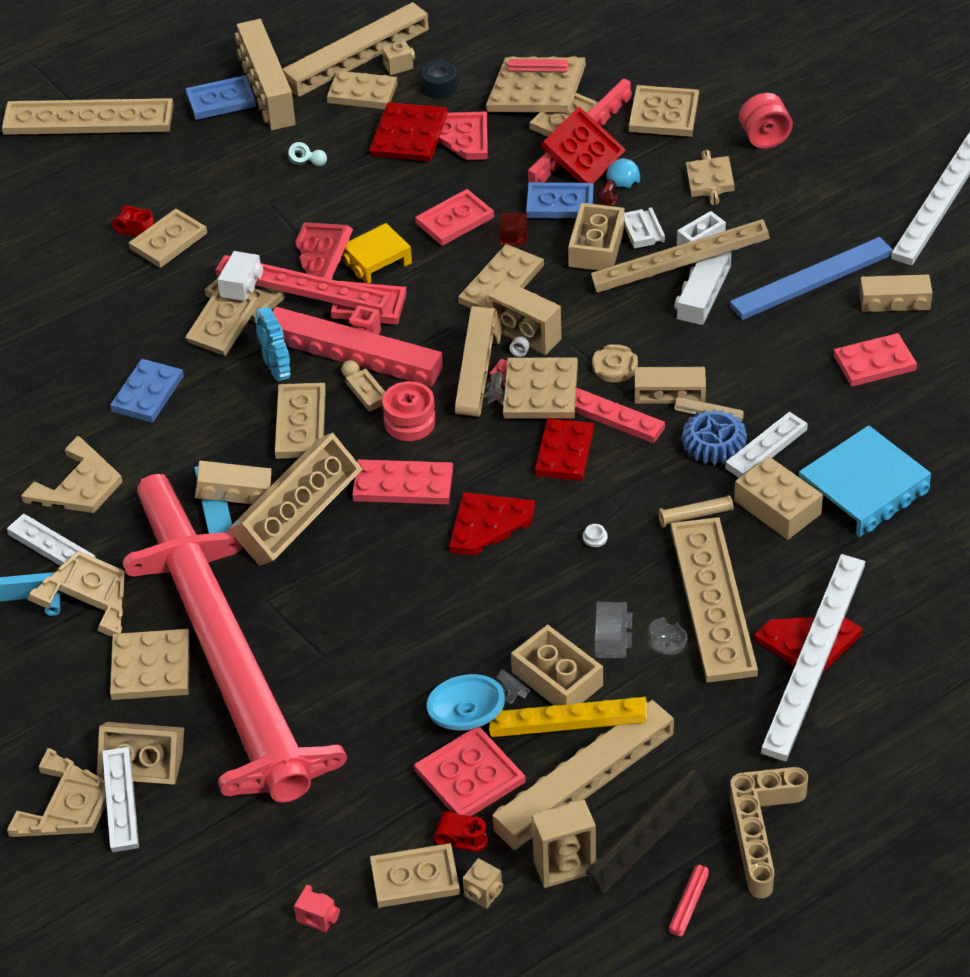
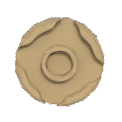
(614, 363)

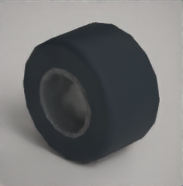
(438, 79)

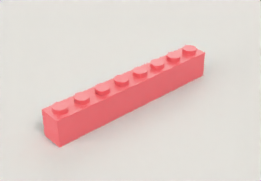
(365, 348)

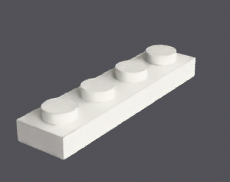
(766, 444)
(43, 540)
(120, 799)

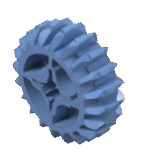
(713, 436)

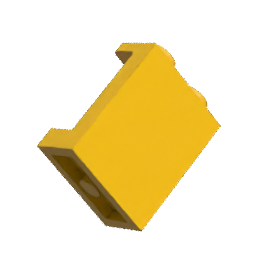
(375, 251)

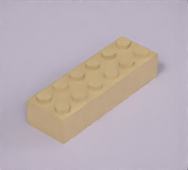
(265, 74)
(295, 499)

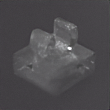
(496, 388)
(513, 686)

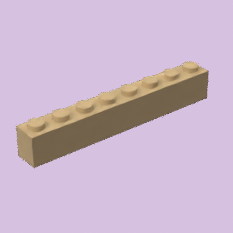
(355, 49)
(583, 773)

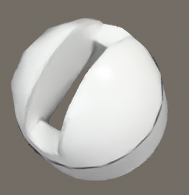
(519, 346)

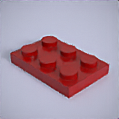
(564, 449)

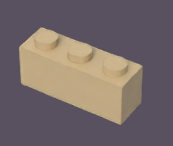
(895, 293)
(668, 383)
(231, 482)

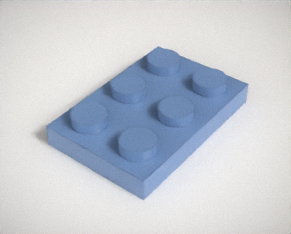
(220, 97)
(557, 199)
(147, 390)

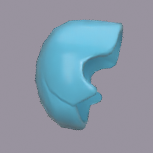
(623, 172)

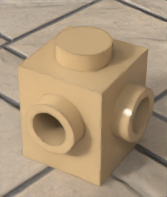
(398, 57)
(482, 883)

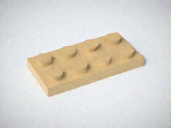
(509, 265)
(299, 418)

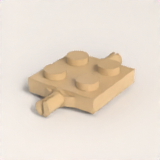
(710, 176)

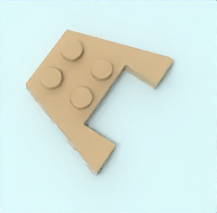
(84, 487)
(89, 582)
(73, 807)

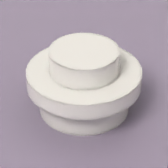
(595, 535)

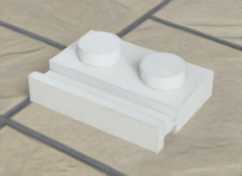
(643, 228)

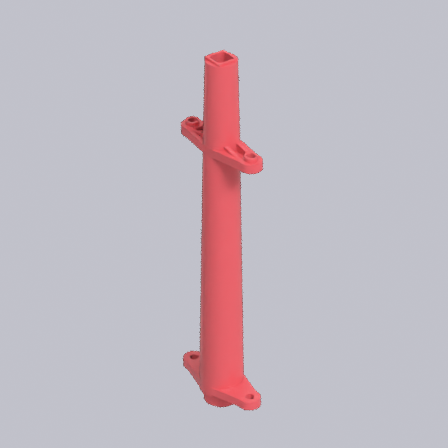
(275, 759)

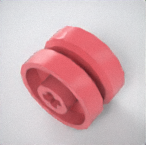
(765, 120)
(409, 411)

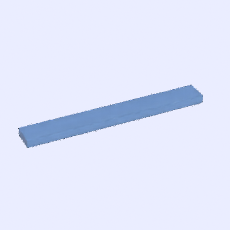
(810, 278)

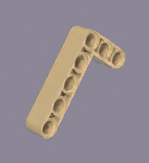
(482, 332)
(759, 790)

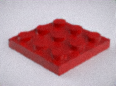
(408, 131)
(582, 147)

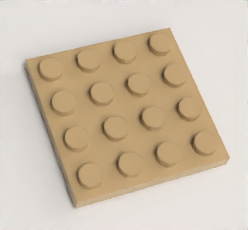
(535, 90)

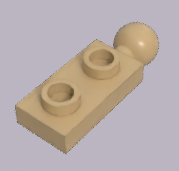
(363, 385)

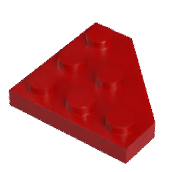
(488, 520)
(788, 637)

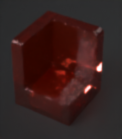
(513, 228)

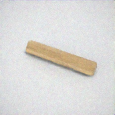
(693, 406)

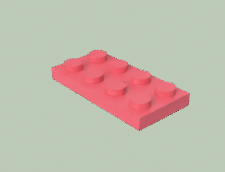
(403, 482)

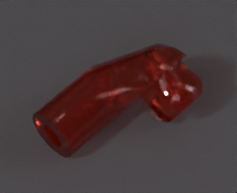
(607, 191)

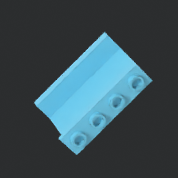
(868, 478)

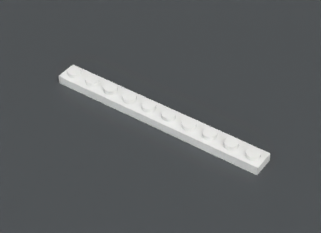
(934, 206)
(813, 658)

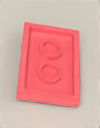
(454, 217)
(392, 312)
(875, 359)

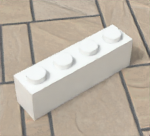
(702, 288)

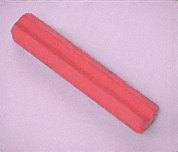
(538, 65)
(688, 900)

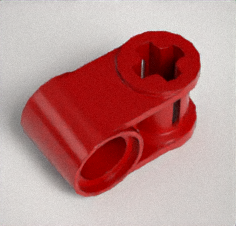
(134, 220)
(460, 830)

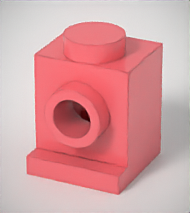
(373, 323)
(316, 910)

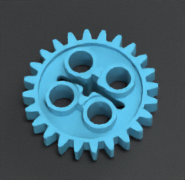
(272, 343)

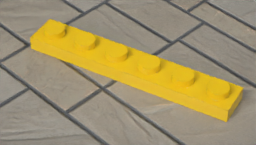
(569, 717)

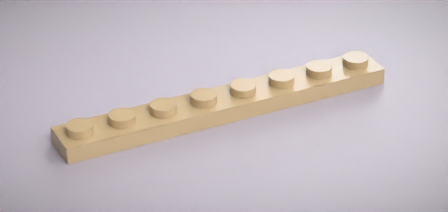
(680, 255)

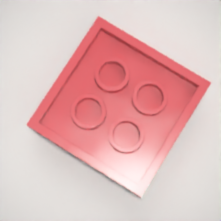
(469, 773)

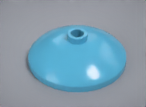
(465, 702)

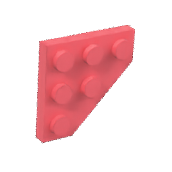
(466, 134)
(322, 247)

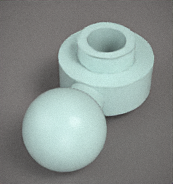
(317, 157)

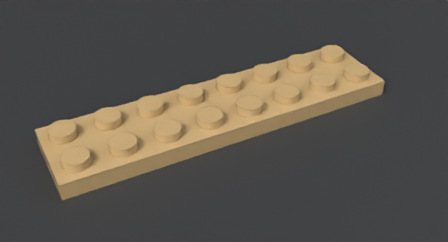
(88, 116)
(713, 600)

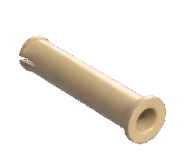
(695, 510)

